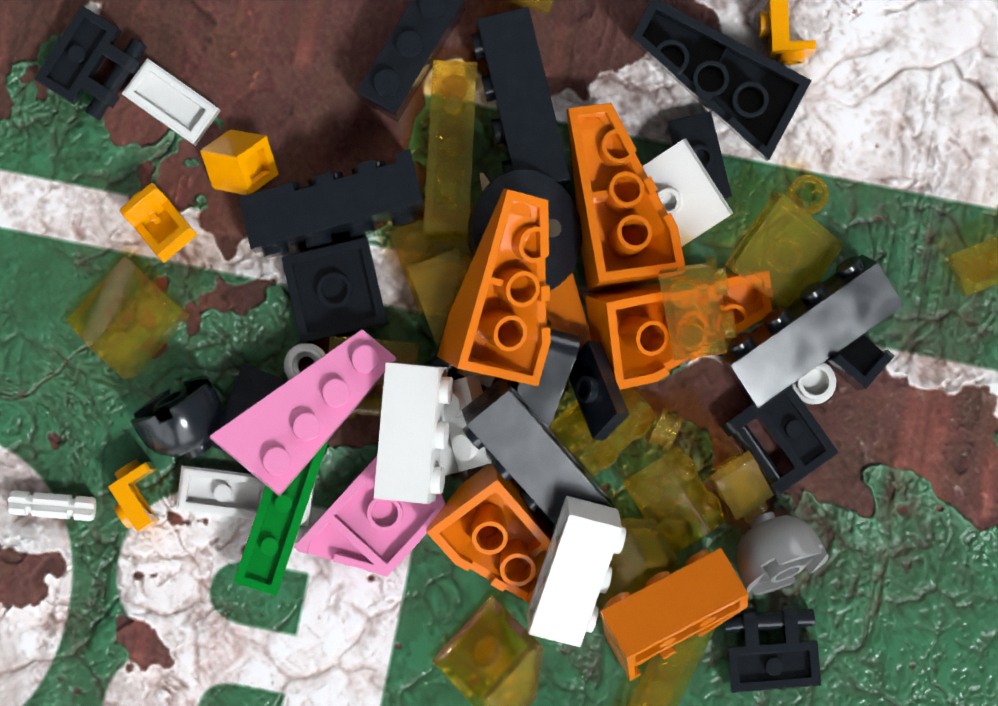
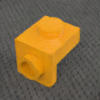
(774, 26)
(158, 222)
(131, 505)

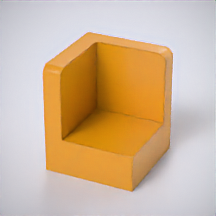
(239, 162)

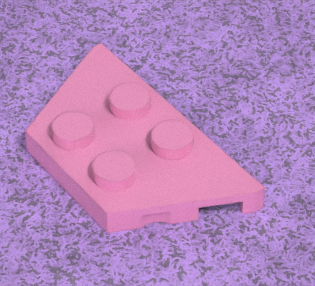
(369, 530)

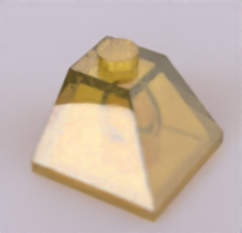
(493, 659)

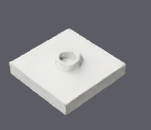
(687, 191)

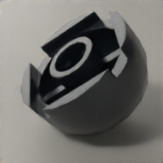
(180, 420)

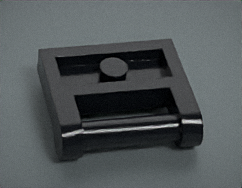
(793, 432)

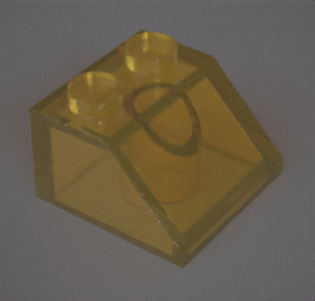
(127, 318)

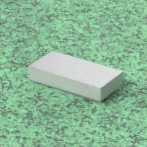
(171, 102)

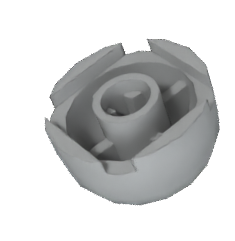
(776, 552)

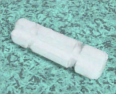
(51, 505)

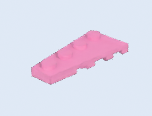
(300, 416)

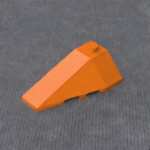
(620, 214)
(501, 305)
(636, 332)
(493, 533)

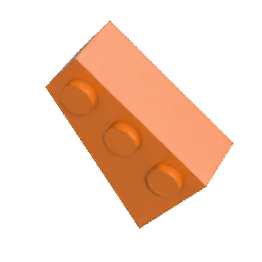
(672, 609)

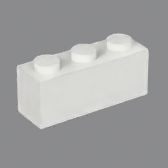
(412, 432)
(575, 571)

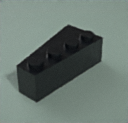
(727, 77)
(333, 206)

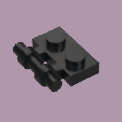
(79, 56)
(772, 664)

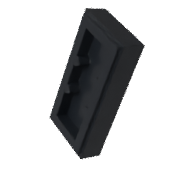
(703, 139)
(597, 391)

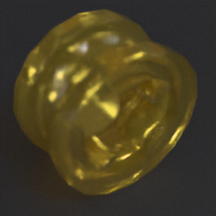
(818, 187)
(665, 430)

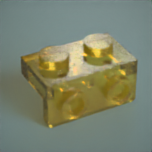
(697, 309)
(601, 454)
(676, 499)

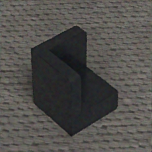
(860, 362)

